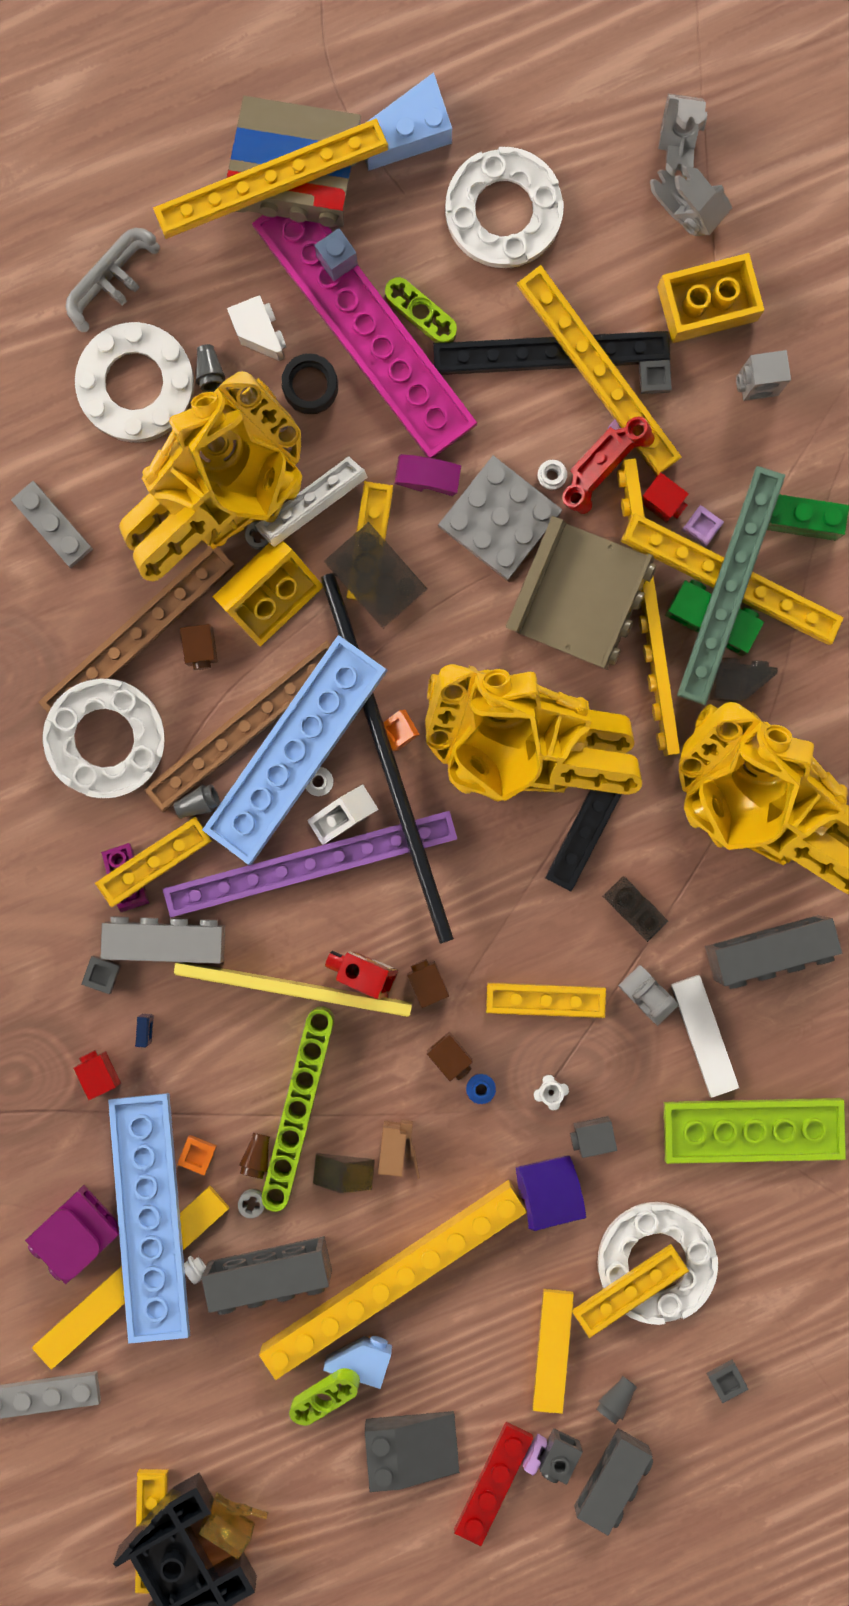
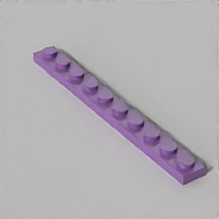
(304, 865)

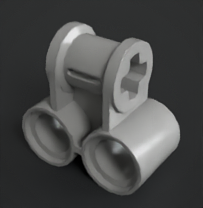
(648, 995)

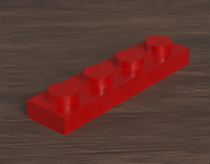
(493, 1484)

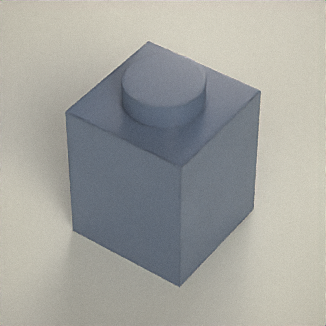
(336, 254)

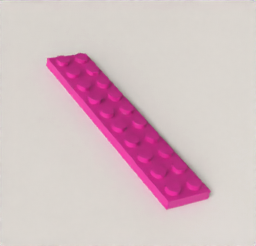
(371, 336)

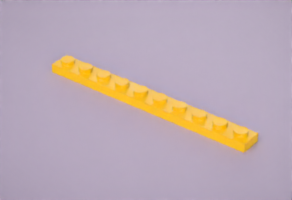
(650, 625)

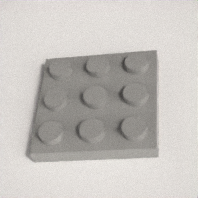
(499, 518)

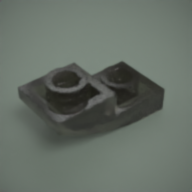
(635, 908)

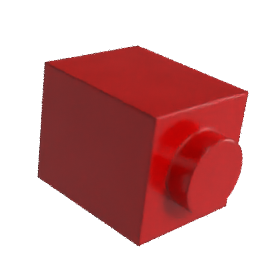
(665, 498)
(96, 1074)

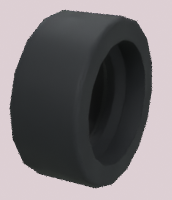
(301, 362)

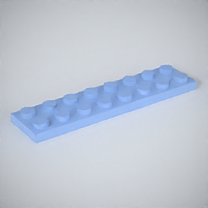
(294, 750)
(149, 1218)

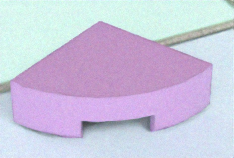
(531, 1460)

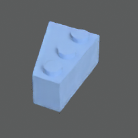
(413, 124)

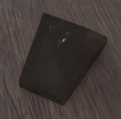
(343, 1173)

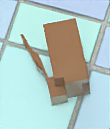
(393, 1148)

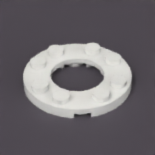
(512, 166)
(95, 363)
(76, 771)
(685, 1228)

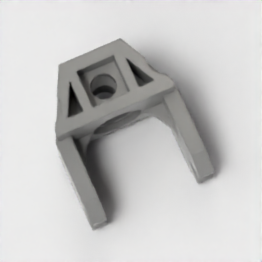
(679, 130)
(692, 200)

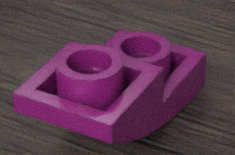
(427, 473)
(116, 857)

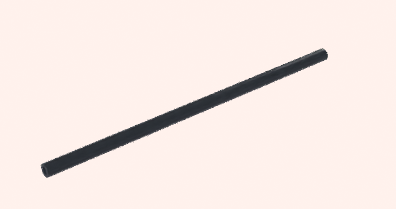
(392, 774)

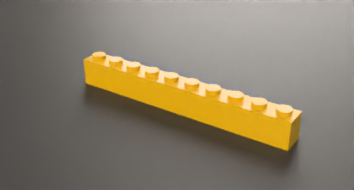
(392, 1279)

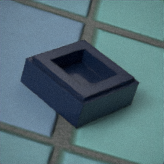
(144, 1030)

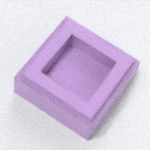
(702, 526)

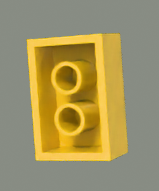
(710, 298)

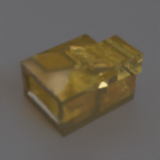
(227, 1525)

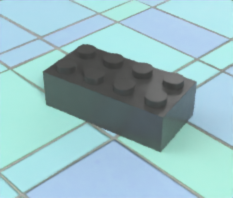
(774, 950)
(267, 1275)

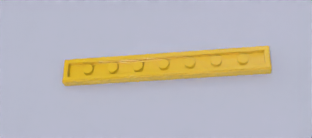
(271, 178)
(594, 364)
(705, 567)
(110, 1293)

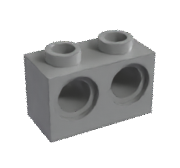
(764, 375)

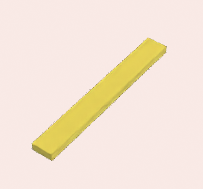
(292, 988)

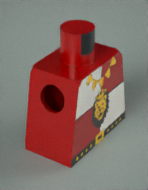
(373, 978)

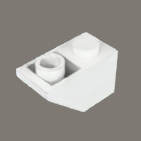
(254, 327)

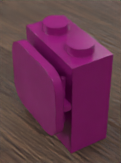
(73, 1235)

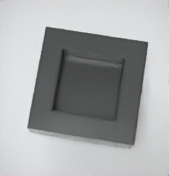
(655, 377)
(101, 974)
(727, 1381)

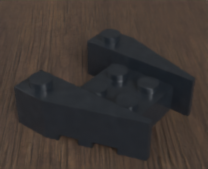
(173, 1559)

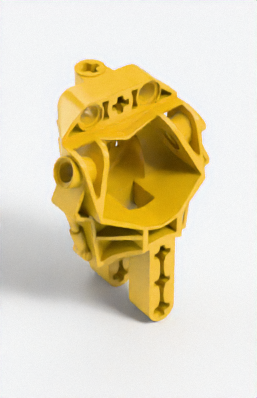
(215, 498)
(539, 747)
(782, 816)

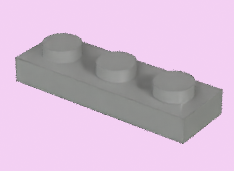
(52, 524)

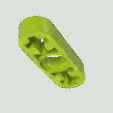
(399, 303)
(329, 1386)

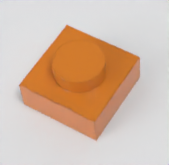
(400, 730)
(196, 1155)

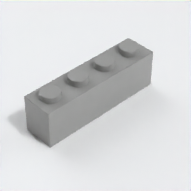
(163, 941)

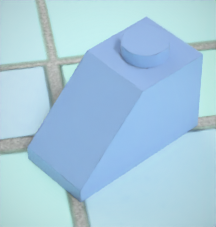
(365, 1356)

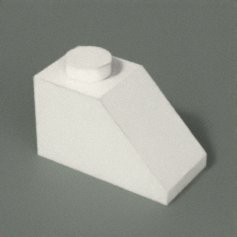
(342, 814)

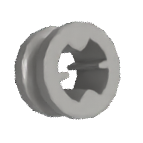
(250, 539)
(245, 1197)

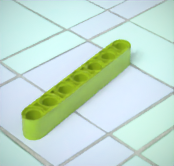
(297, 1123)

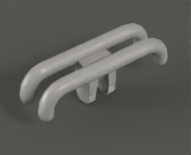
(104, 270)

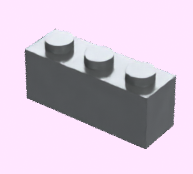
(613, 1482)

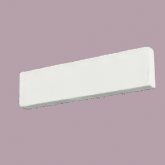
(313, 500)
(705, 1036)

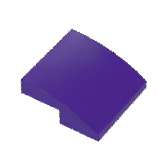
(550, 1193)

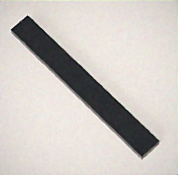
(544, 353)

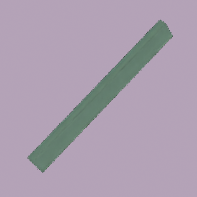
(731, 585)

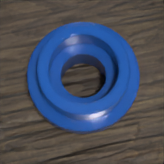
(478, 1079)

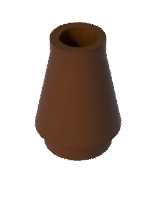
(255, 1159)

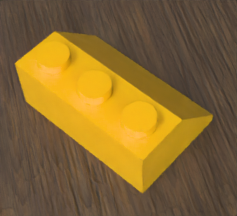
(268, 591)

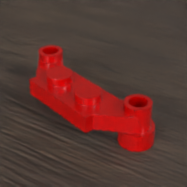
(603, 459)

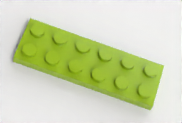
(754, 1130)

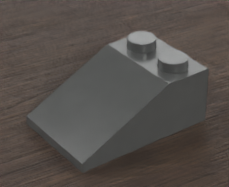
(410, 1450)

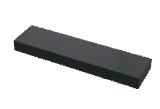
(582, 838)

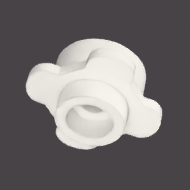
(553, 1101)

